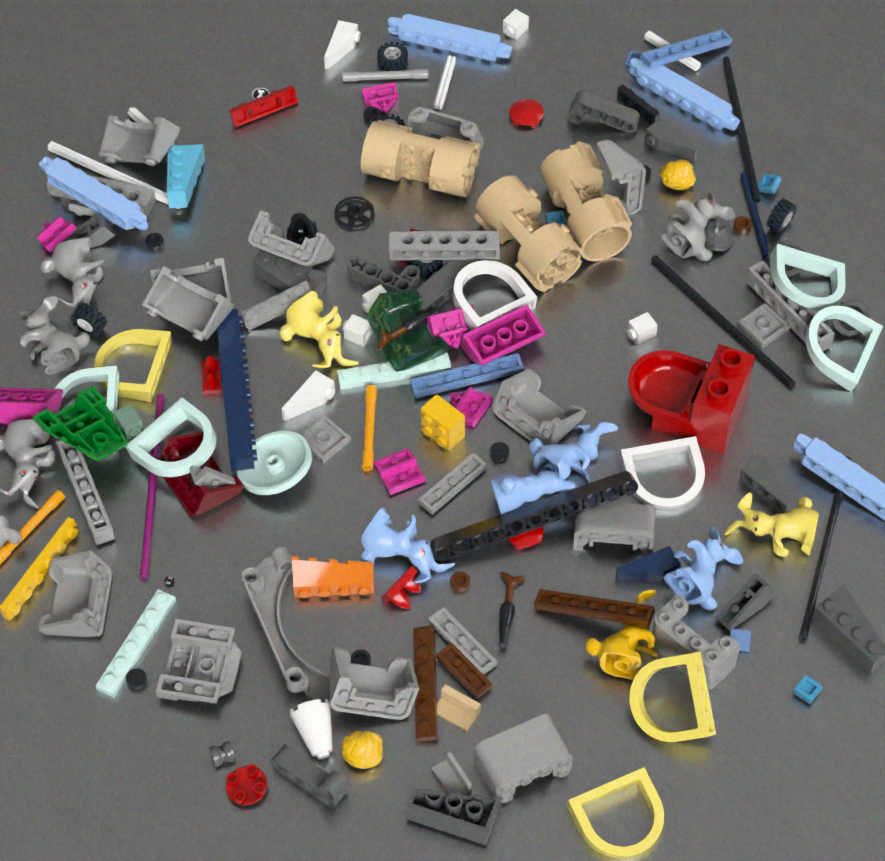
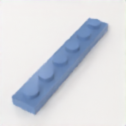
(686, 48)
(466, 376)

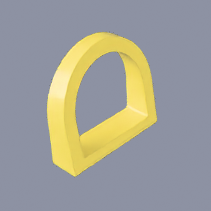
(156, 338)
(699, 692)
(651, 796)

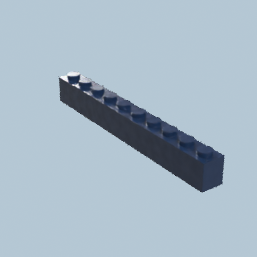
(235, 393)

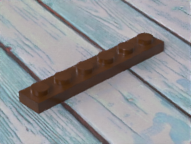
(594, 607)
(425, 672)

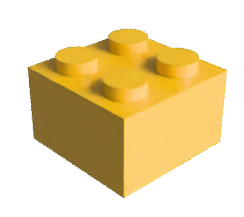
(442, 422)

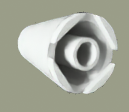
(314, 726)

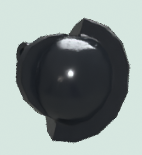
(301, 227)

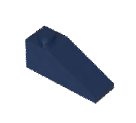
(650, 567)

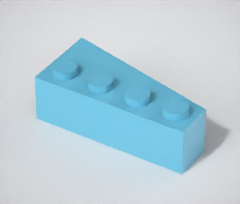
(182, 173)

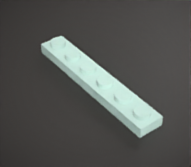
(384, 372)
(135, 643)

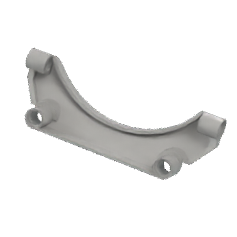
(266, 596)

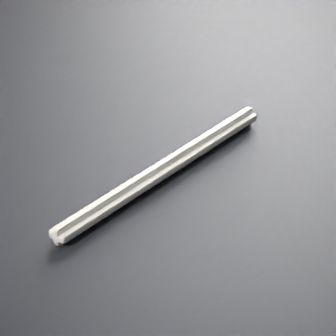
(103, 169)

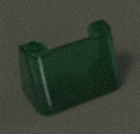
(407, 349)

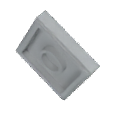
(763, 325)
(325, 438)

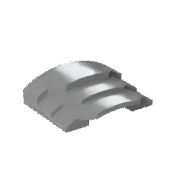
(200, 663)

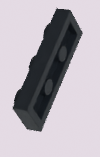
(633, 101)

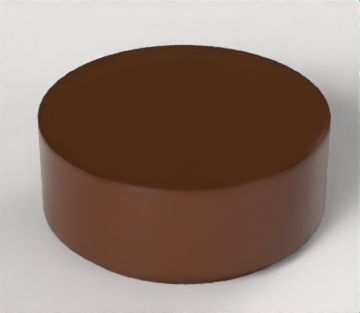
(742, 225)
(460, 581)

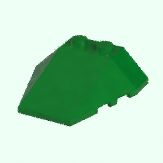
(85, 425)

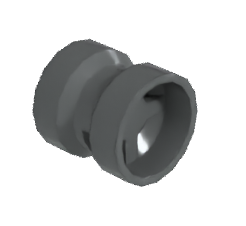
(222, 753)

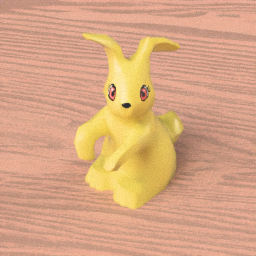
(305, 321)
(794, 524)

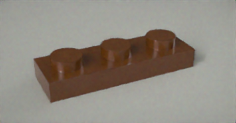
(464, 670)

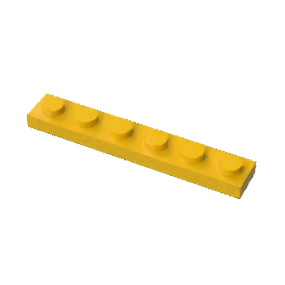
(39, 568)

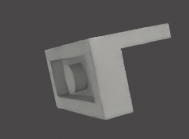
(210, 477)
(452, 776)

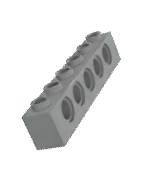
(142, 196)
(444, 245)
(796, 315)
(86, 493)

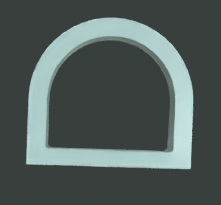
(834, 270)
(823, 363)
(100, 374)
(162, 427)

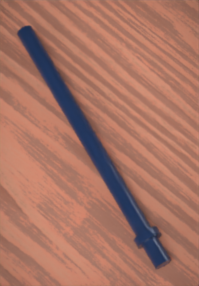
(756, 217)

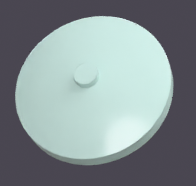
(281, 463)

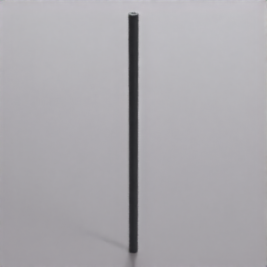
(742, 132)
(723, 321)
(821, 564)

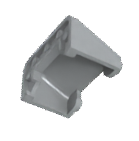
(439, 125)
(137, 140)
(624, 176)
(269, 238)
(207, 276)
(186, 304)
(533, 413)
(616, 524)
(79, 597)
(372, 689)

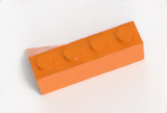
(331, 577)

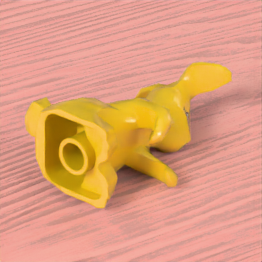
(619, 652)

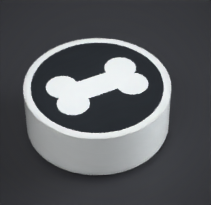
(259, 92)

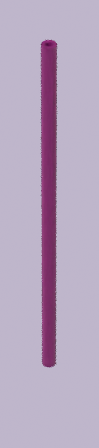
(150, 500)

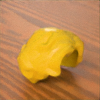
(678, 175)
(362, 749)

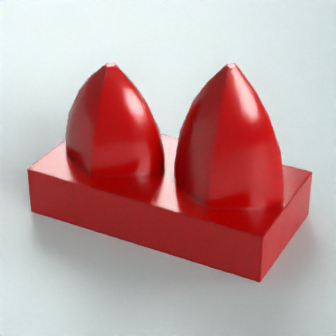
(211, 376)
(397, 594)

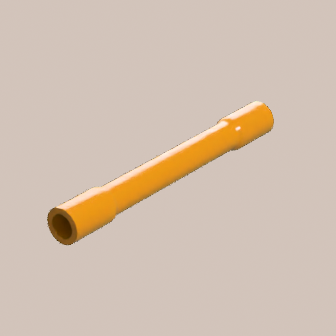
(368, 455)
(50, 504)

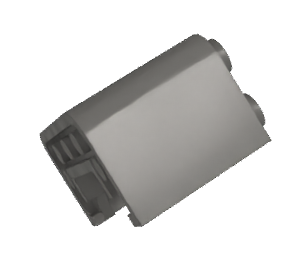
(677, 638)
(521, 756)

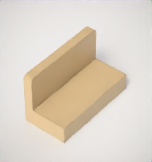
(457, 708)

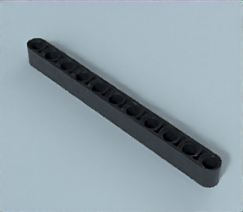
(524, 514)

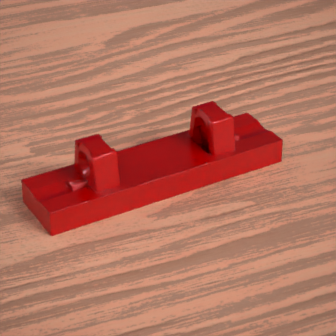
(263, 106)

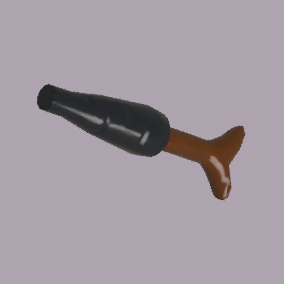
(408, 327)
(507, 609)

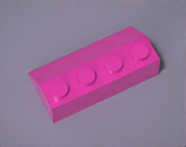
(502, 336)
(26, 402)

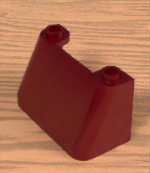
(194, 497)

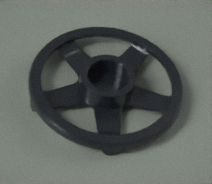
(353, 212)

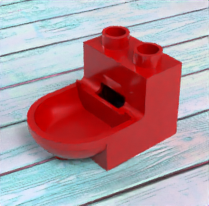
(691, 394)

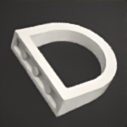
(509, 275)
(687, 445)

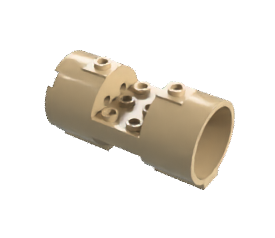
(396, 152)
(596, 219)
(546, 251)

